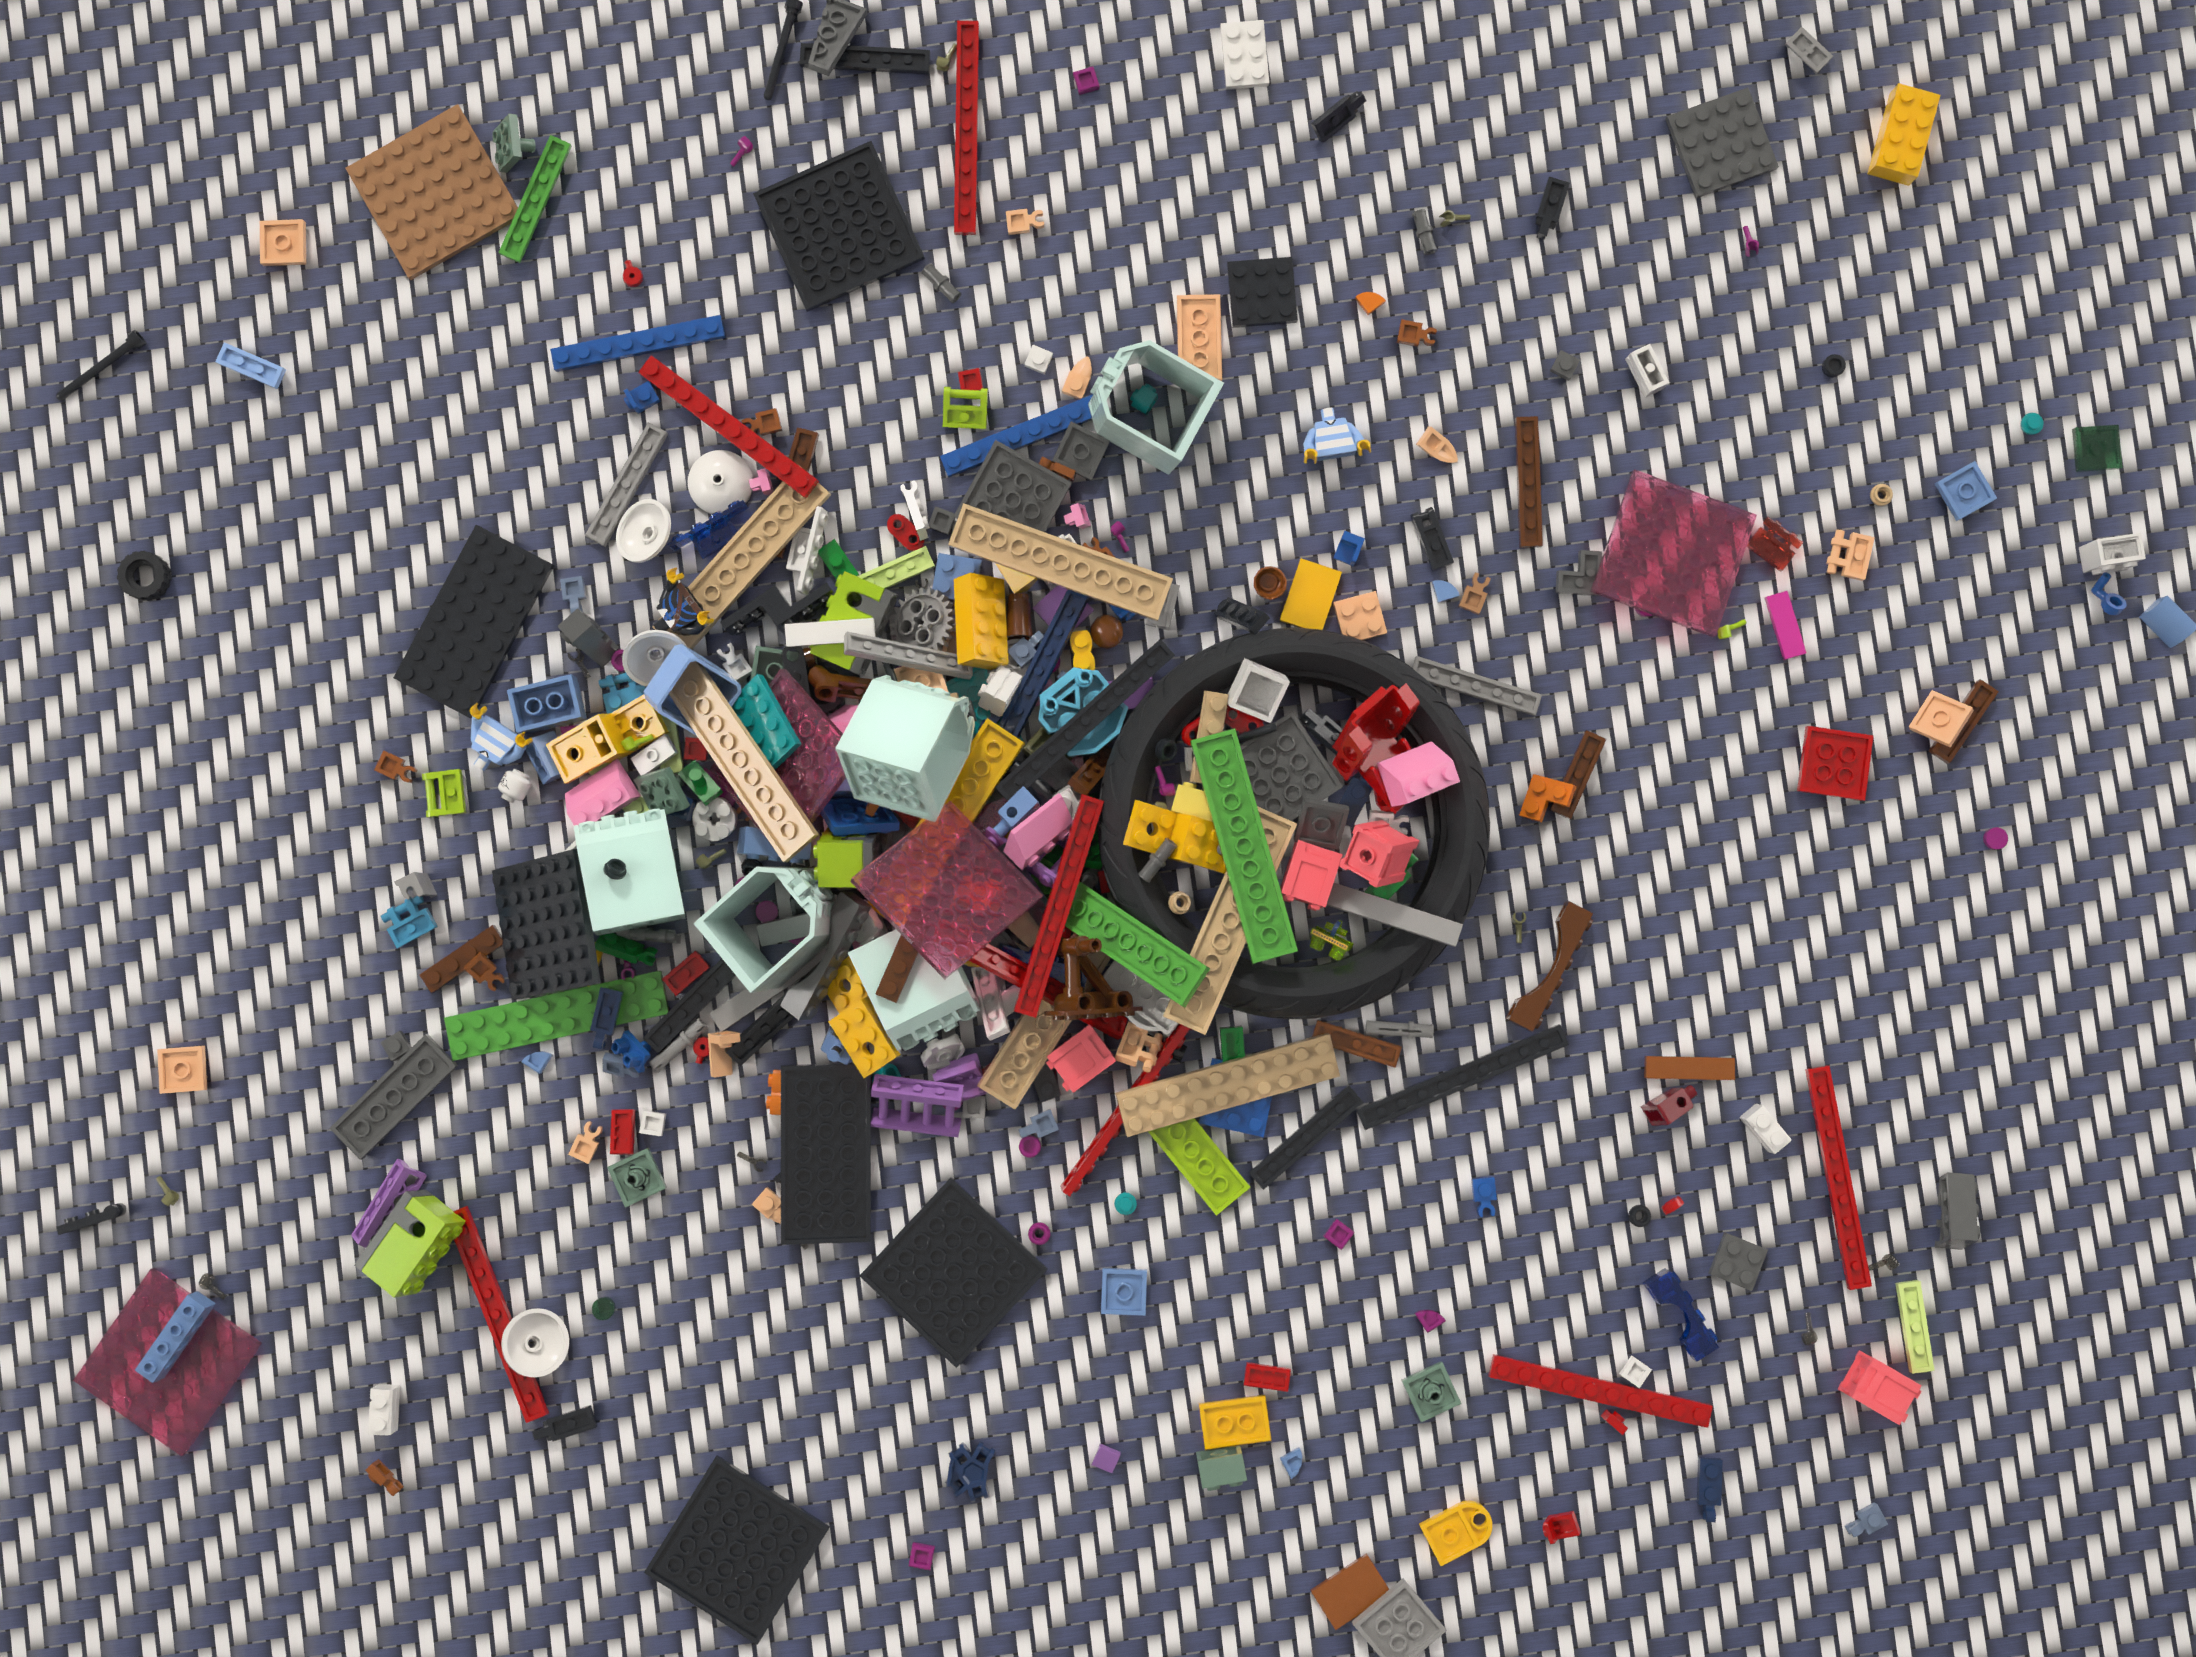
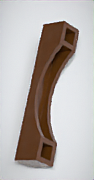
(1570, 927)

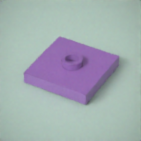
(1049, 604)

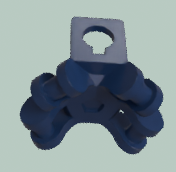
(971, 1472)

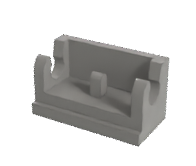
(1809, 50)
(1167, 610)
(418, 883)

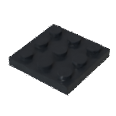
(1262, 292)

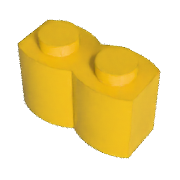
(1081, 648)

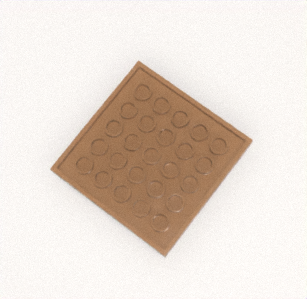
(433, 192)

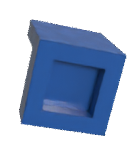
(1349, 548)

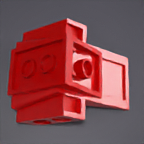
(1371, 735)

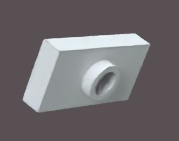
(654, 755)

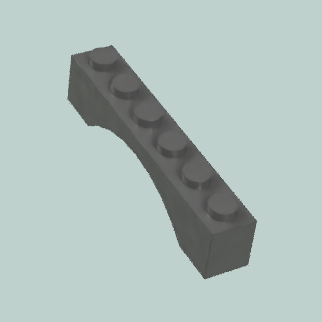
(846, 920)

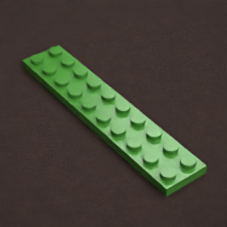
(1243, 846)
(1133, 943)
(551, 1016)

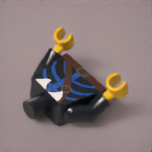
(680, 608)

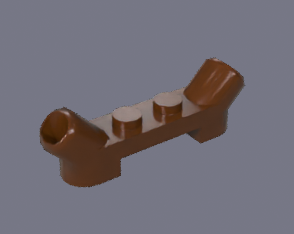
(831, 685)

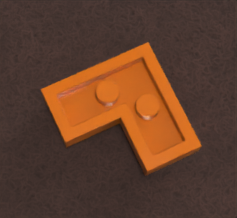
(1541, 792)

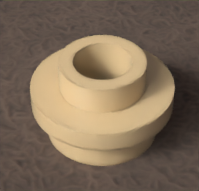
(1887, 492)
(1185, 902)

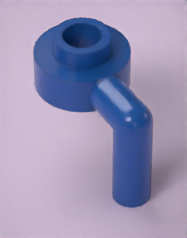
(2111, 603)

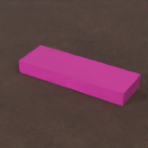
(1785, 625)

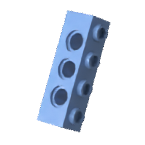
(175, 1337)

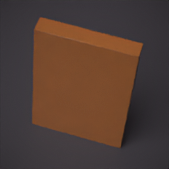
(1350, 1591)

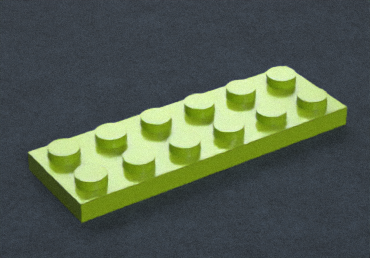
(1201, 1163)

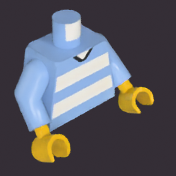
(1333, 439)
(494, 740)

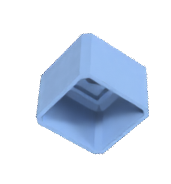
(671, 670)

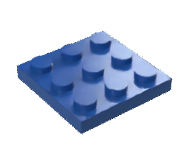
(849, 817)
(1244, 1118)

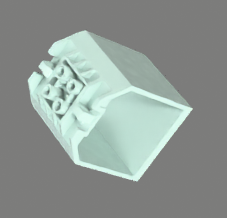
(1172, 369)
(906, 746)
(651, 885)
(738, 949)
(926, 1000)

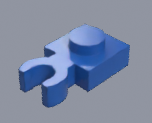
(1484, 1191)

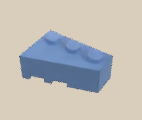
(754, 844)

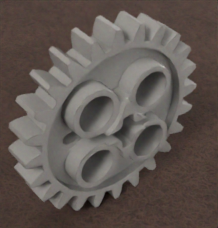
(909, 615)

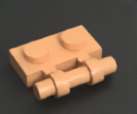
(1857, 555)
(1131, 1047)

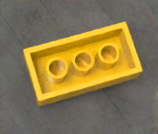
(1903, 134)
(980, 621)

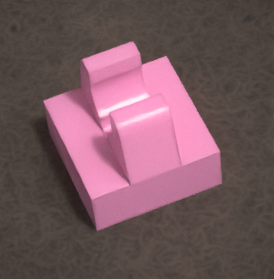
(762, 482)
(1077, 516)

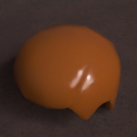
(1270, 582)
(1106, 631)

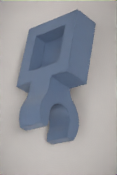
(573, 590)
(1024, 650)
(614, 1065)
(1041, 1124)
(1869, 1520)

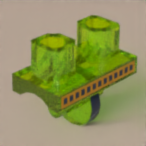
(1321, 936)

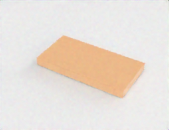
(1200, 332)

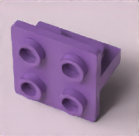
(964, 1072)

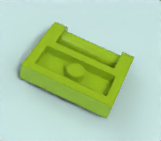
(965, 415)
(451, 793)

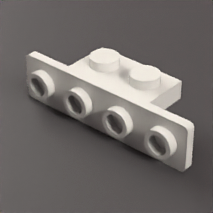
(805, 550)

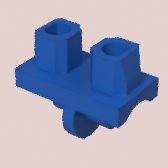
(634, 1052)

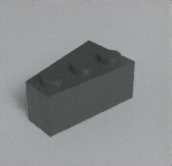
(587, 635)
(1959, 1211)

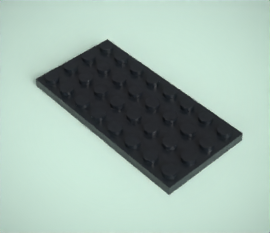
(473, 621)
(825, 1154)

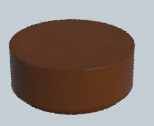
(809, 658)

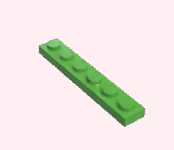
(535, 199)

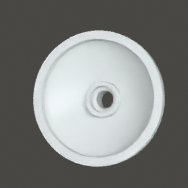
(732, 487)
(643, 530)
(639, 658)
(549, 1339)

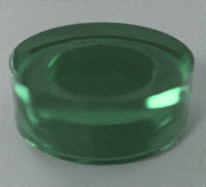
(603, 1308)

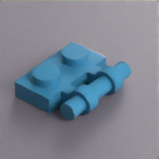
(619, 698)
(412, 927)

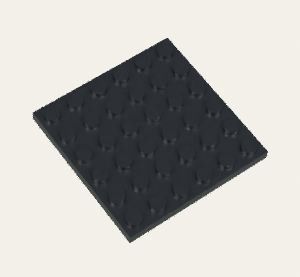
(839, 226)
(545, 925)
(953, 1272)
(737, 1549)

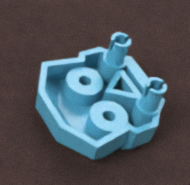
(1056, 712)

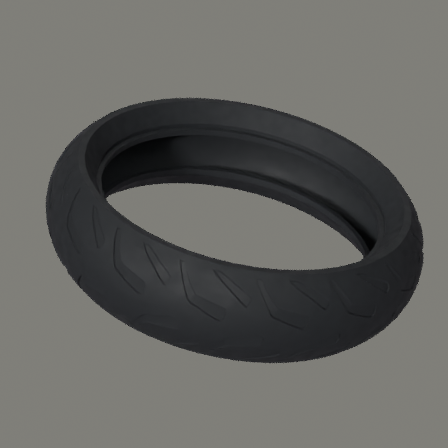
(1356, 670)

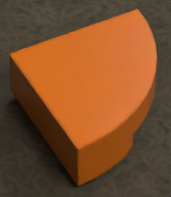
(1370, 301)

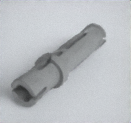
(1380, 1027)
(678, 1045)

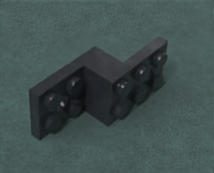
(778, 609)

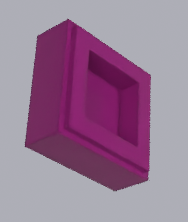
(1086, 80)
(1338, 1234)
(921, 1556)

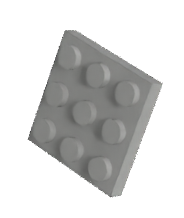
(1399, 1623)

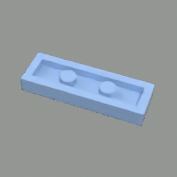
(250, 365)

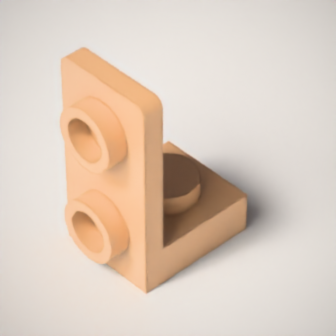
(719, 1060)

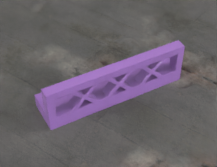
(384, 1199)

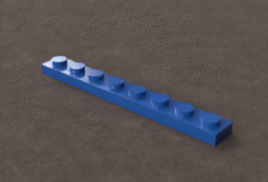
(637, 343)
(1018, 436)

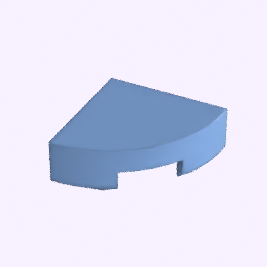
(1444, 590)
(537, 1061)
(1292, 1462)

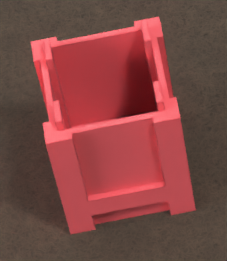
(1379, 853)
(1310, 875)
(1080, 1058)
(1880, 1387)

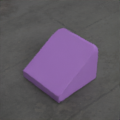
(1106, 1458)

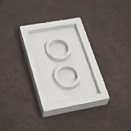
(1244, 54)

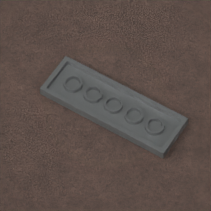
(393, 1096)

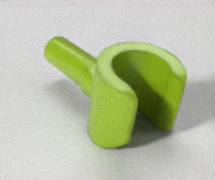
(1725, 631)
(631, 745)

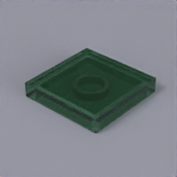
(2097, 448)

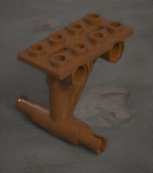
(1075, 1002)

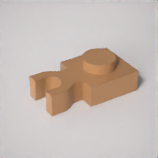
(1474, 597)

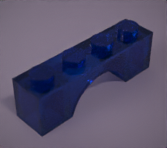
(1696, 1337)

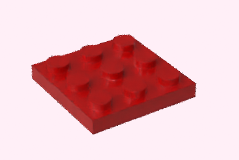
(1835, 763)

